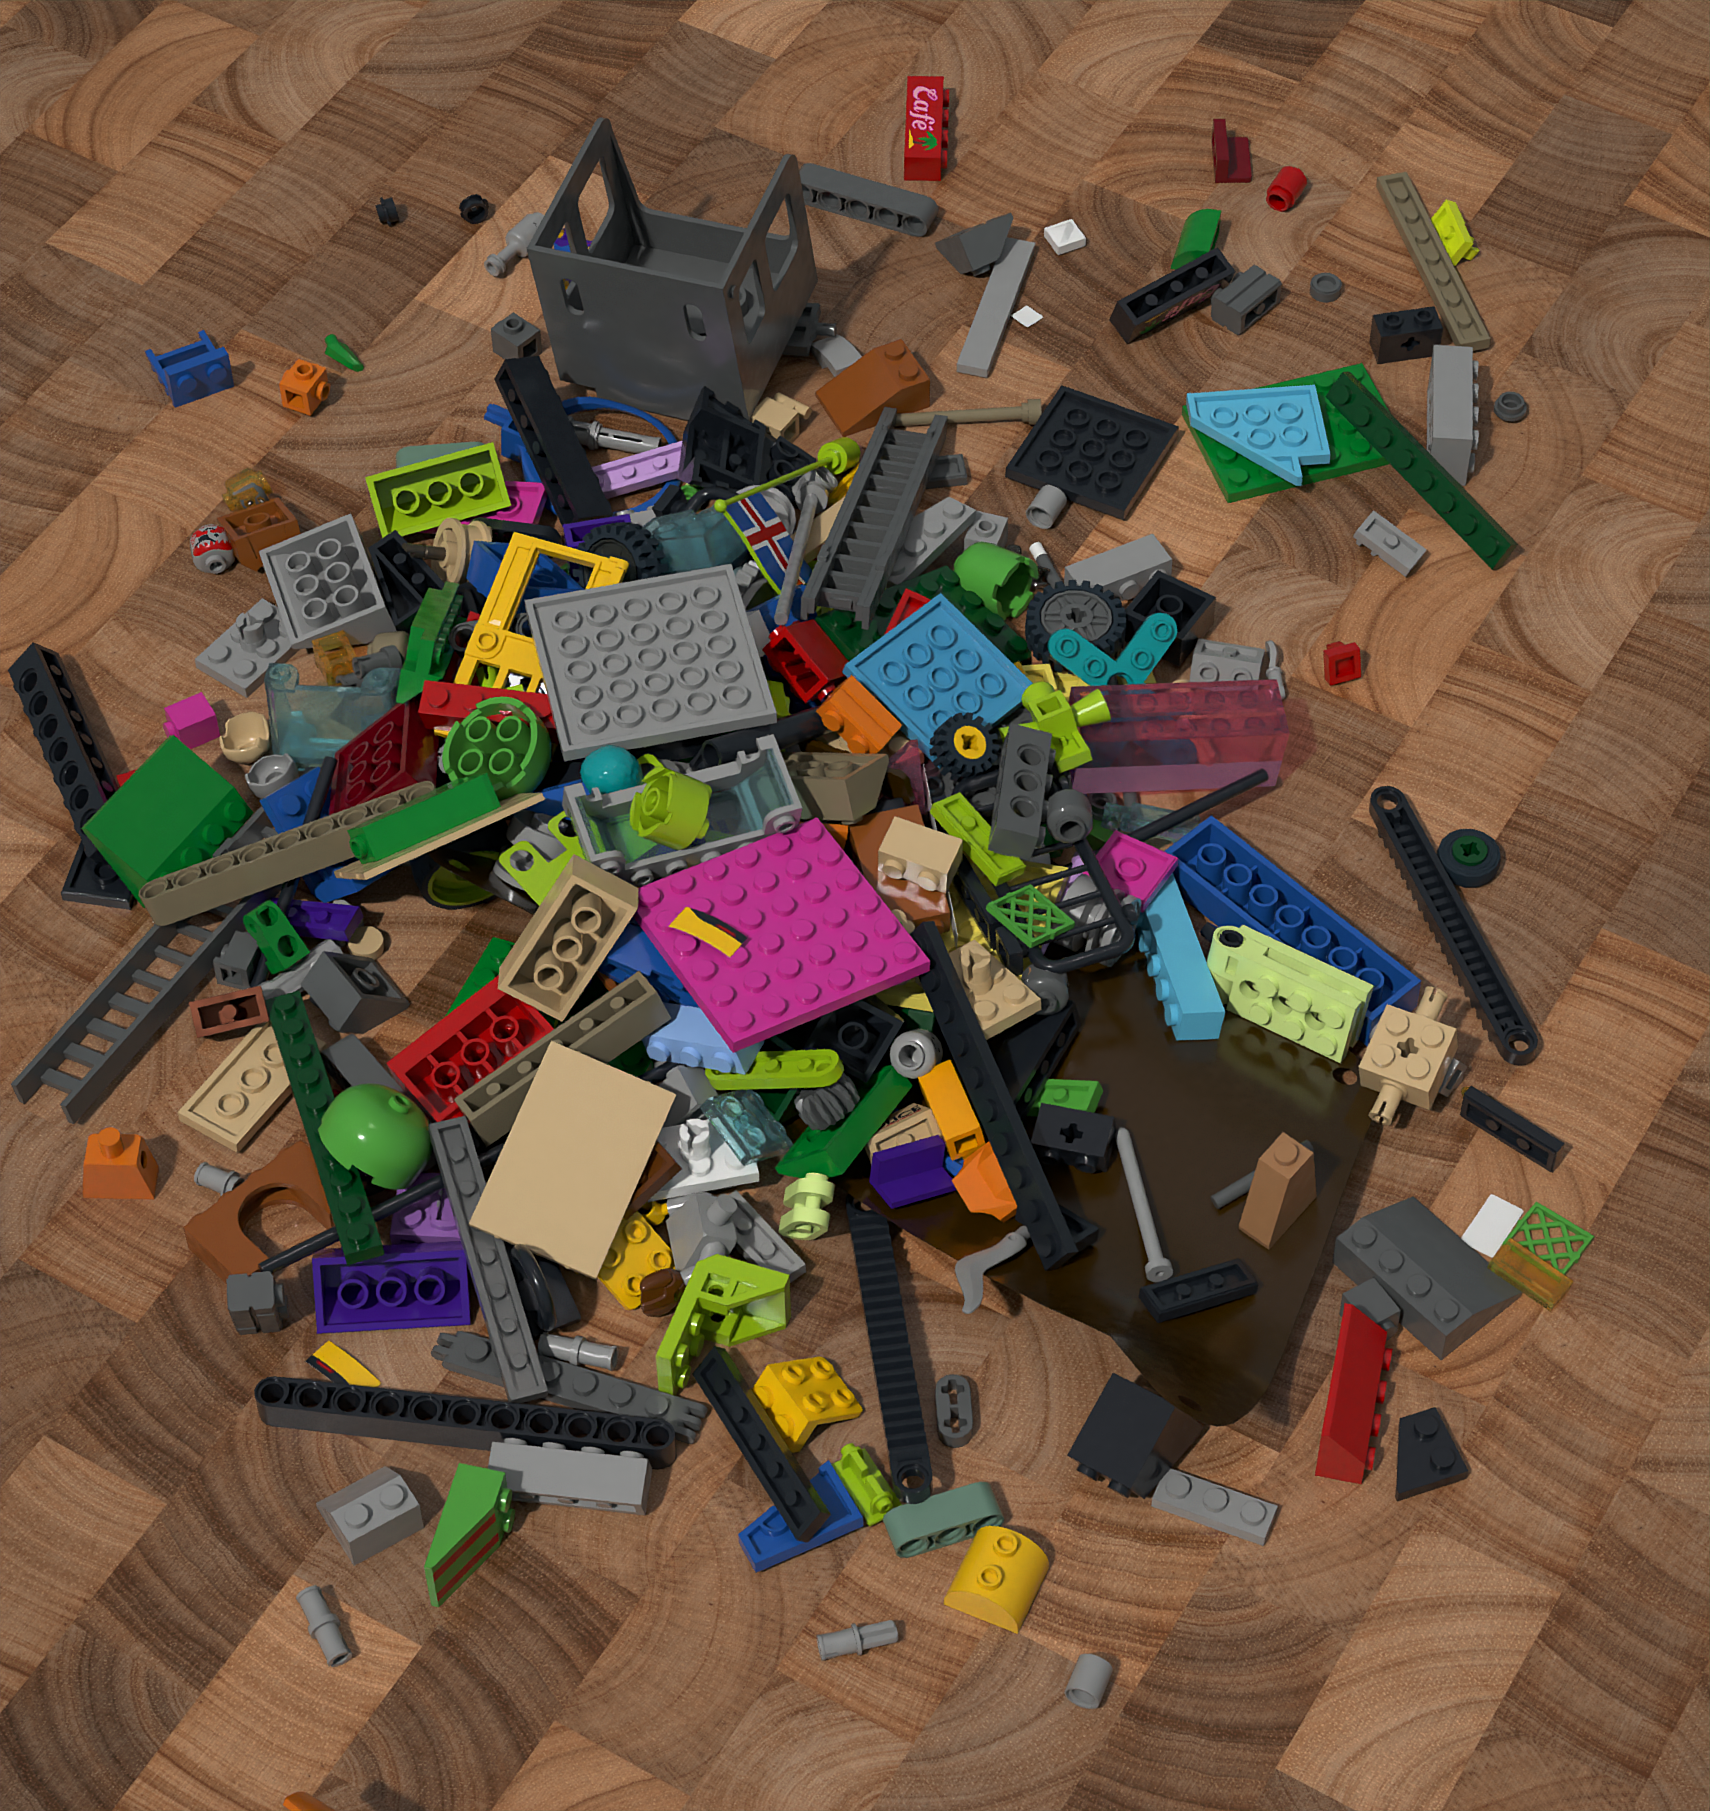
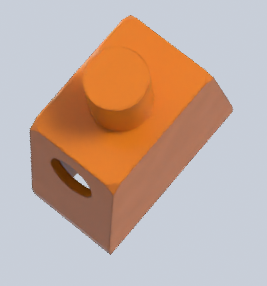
(119, 1167)

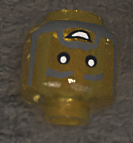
(246, 489)

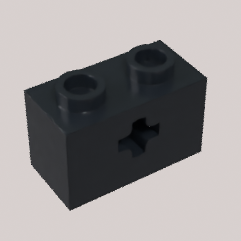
(1405, 334)
(1091, 1134)

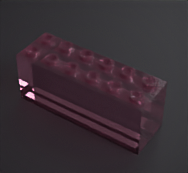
(1182, 736)

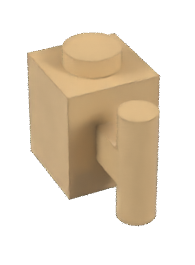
(781, 416)

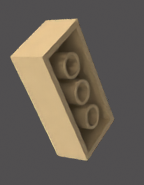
(568, 938)

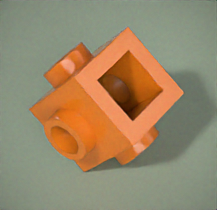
(304, 387)

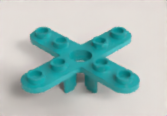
(1133, 663)

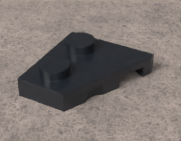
(1426, 1455)

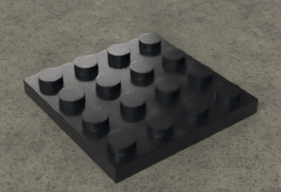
(1092, 451)

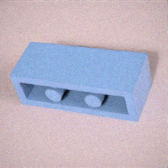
(695, 1042)

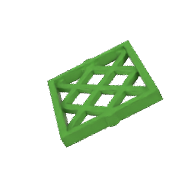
(1016, 928)
(1559, 1221)

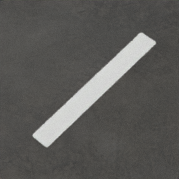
(952, 919)

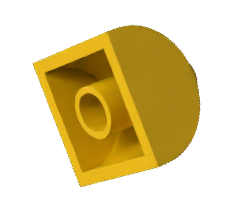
(998, 1577)

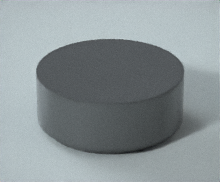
(1325, 287)

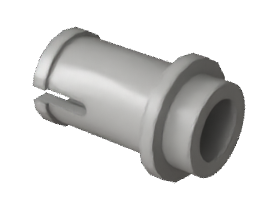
(217, 1179)

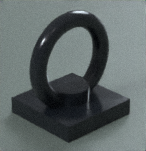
(542, 1292)

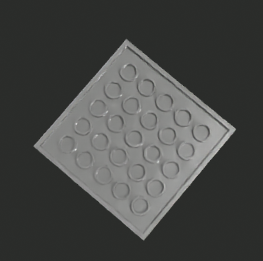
(649, 661)

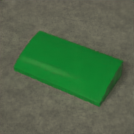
(838, 1145)

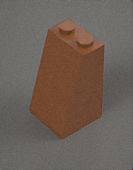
(862, 847)

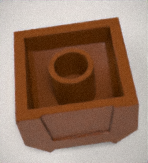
(257, 529)

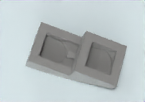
(835, 353)

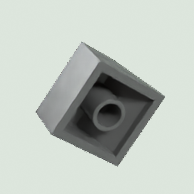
(353, 992)

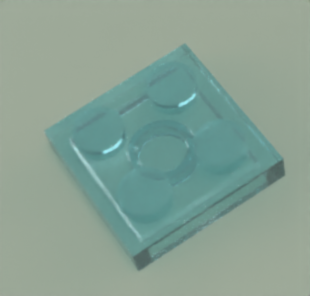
(746, 1126)

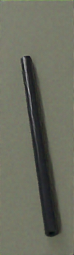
(289, 888)

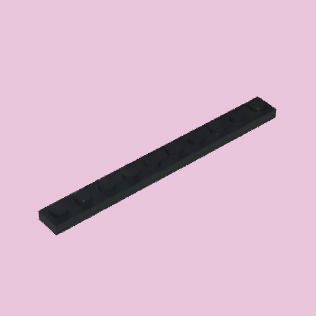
(993, 1102)

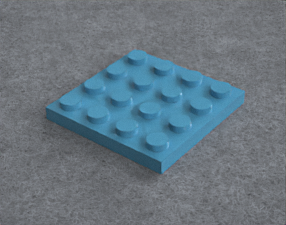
(938, 668)

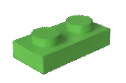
(1069, 1093)

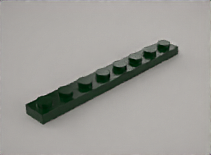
(1421, 470)

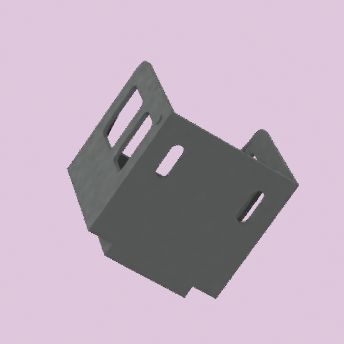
(670, 295)

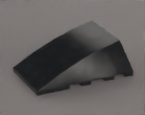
(733, 452)

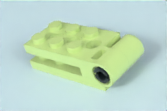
(1288, 991)

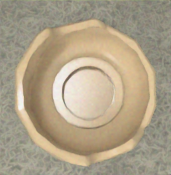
(246, 738)

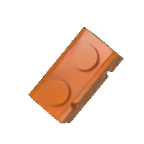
(858, 717)

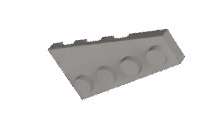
(929, 536)

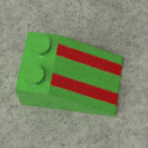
(468, 1529)

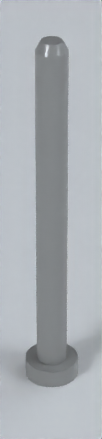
(1158, 1267)

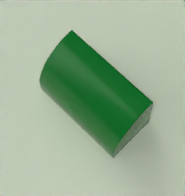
(1197, 236)

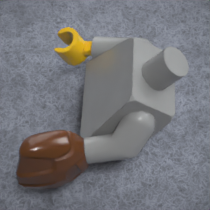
(696, 1229)

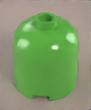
(997, 577)

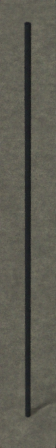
(659, 1073)

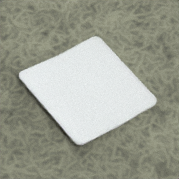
(1027, 316)

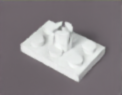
(704, 1160)

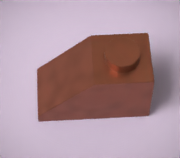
(229, 1011)

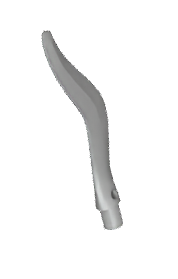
(972, 1267)

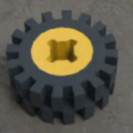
(951, 745)

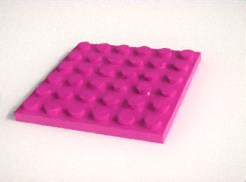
(810, 927)

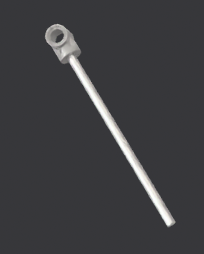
(811, 498)

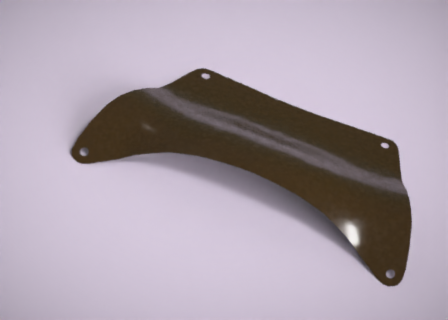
(1196, 1126)

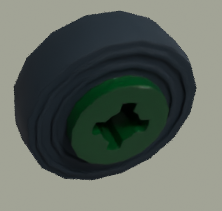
(1481, 863)

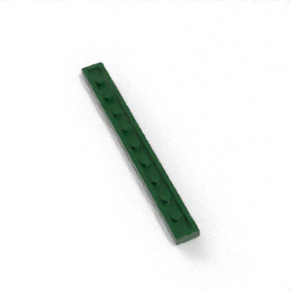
(313, 1096)

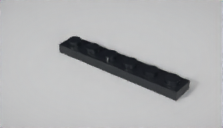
(761, 1444)

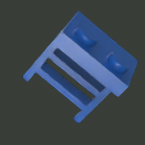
(193, 371)

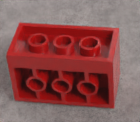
(465, 1049)

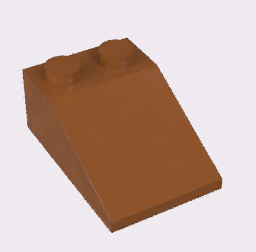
(877, 380)

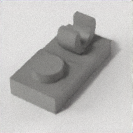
(1389, 543)

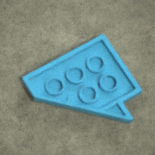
(1267, 425)

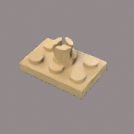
(992, 989)

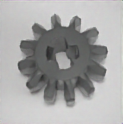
(827, 1105)

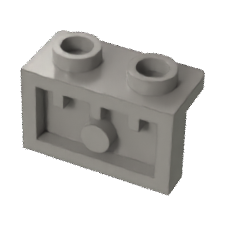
(1225, 662)

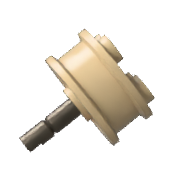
(452, 548)

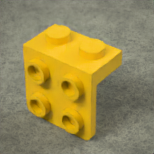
(631, 1257)
(804, 1395)

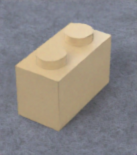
(920, 855)

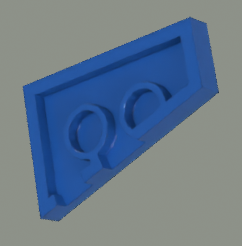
(770, 1539)

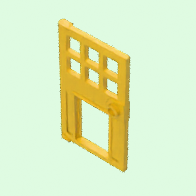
(491, 639)

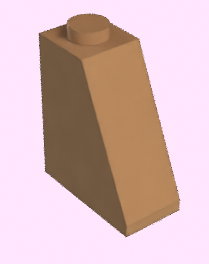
(1279, 1191)

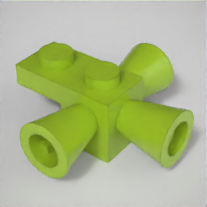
(1055, 715)

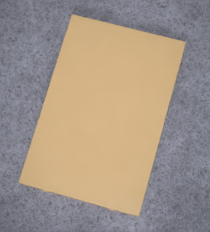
(508, 807)
(572, 1160)

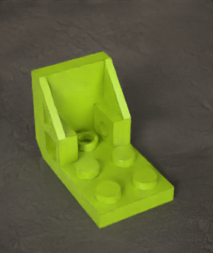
(748, 1297)

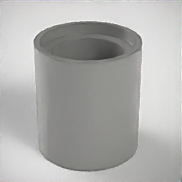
(1046, 506)
(1088, 1681)

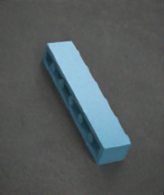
(1179, 967)

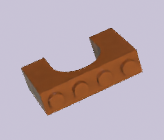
(218, 1232)

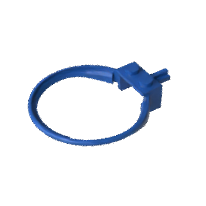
(514, 448)

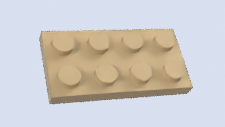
(241, 1091)

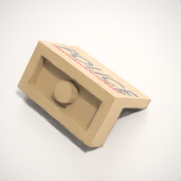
(903, 1127)

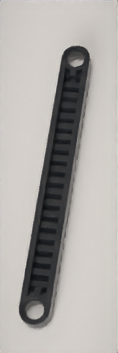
(1452, 926)
(890, 1352)

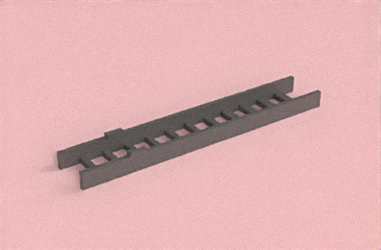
(148, 1017)

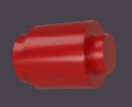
(1286, 188)

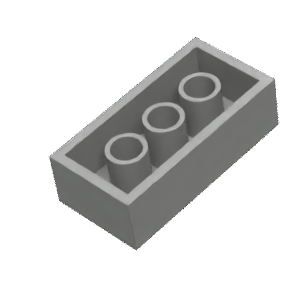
(1452, 409)

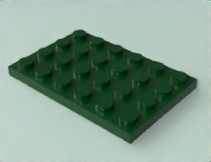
(852, 640)

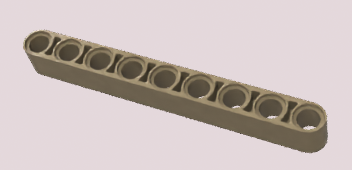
(265, 861)

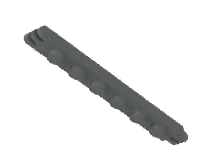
(575, 1385)

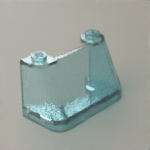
(322, 719)

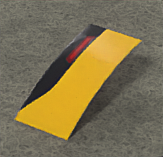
(709, 930)
(341, 1367)

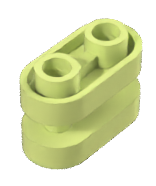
(806, 1200)

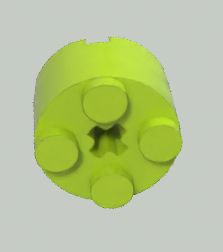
(671, 808)

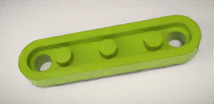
(783, 1070)

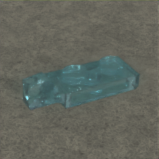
(1138, 815)

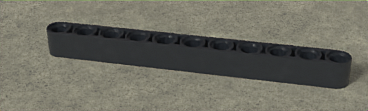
(448, 1412)

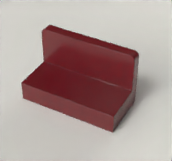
(1230, 156)

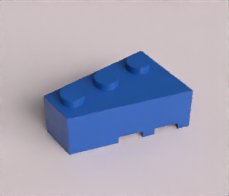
(637, 953)

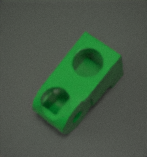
(275, 936)

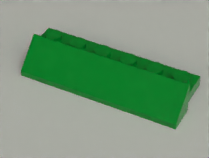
(429, 640)

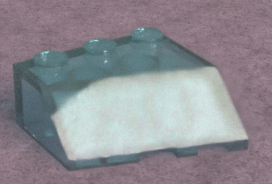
(695, 540)

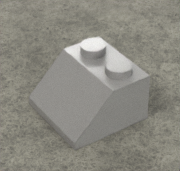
(372, 1514)

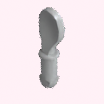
(1273, 671)

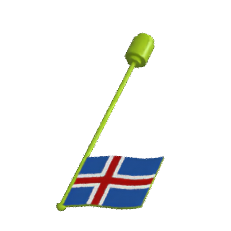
(762, 528)

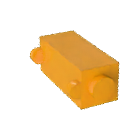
(951, 1110)

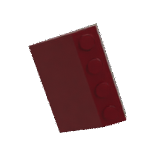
(385, 758)

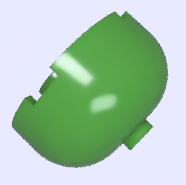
(509, 753)
(378, 1134)

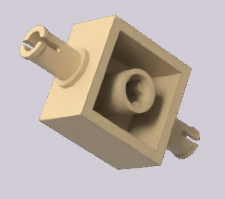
(1408, 1056)

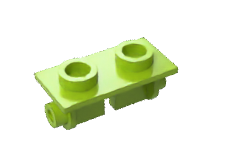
(865, 1484)

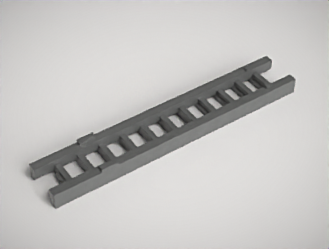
(874, 519)

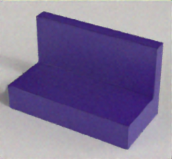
(911, 1172)

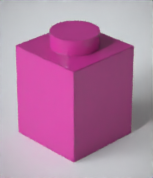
(191, 721)

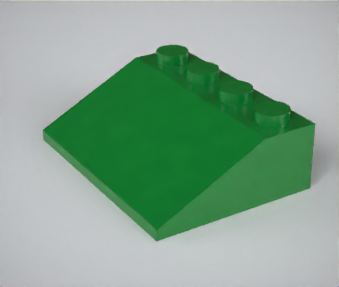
(166, 817)

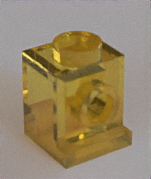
(334, 663)

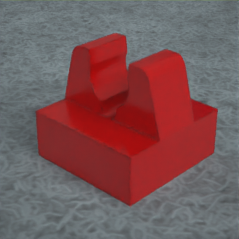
(1341, 662)

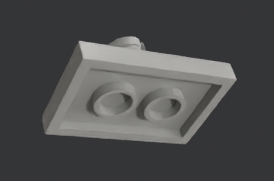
(247, 648)

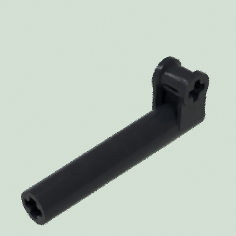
(787, 732)

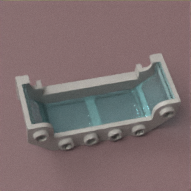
(746, 804)

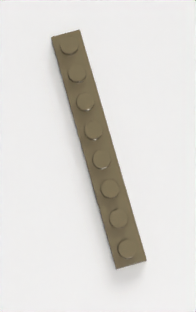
(1432, 261)

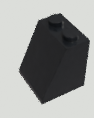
(1132, 1438)

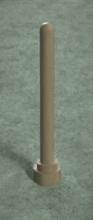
(1028, 412)

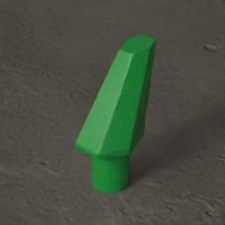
(341, 353)

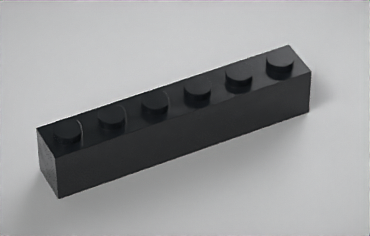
(551, 441)

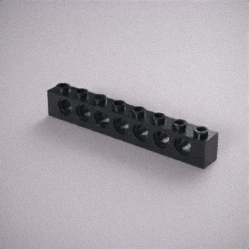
(64, 737)

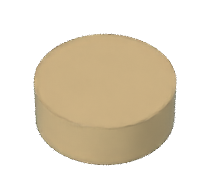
(366, 942)

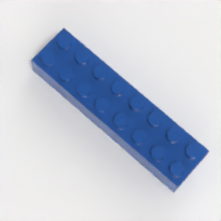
(1242, 887)

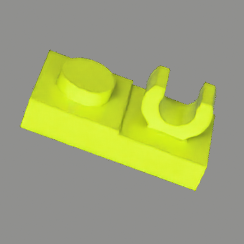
(1453, 232)

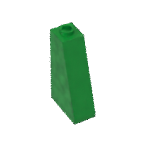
(423, 818)

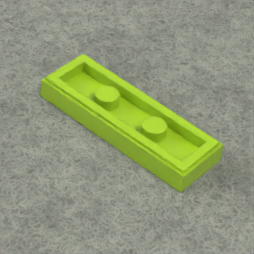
(965, 822)

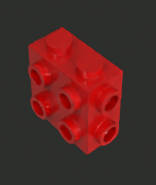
(806, 660)

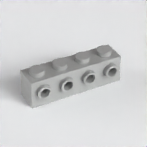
(573, 1477)

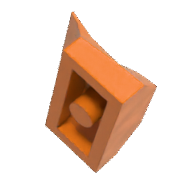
(984, 1185)

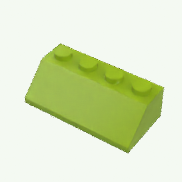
(438, 489)

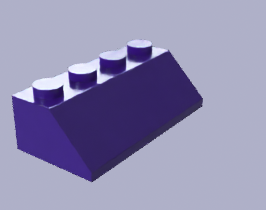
(399, 1290)

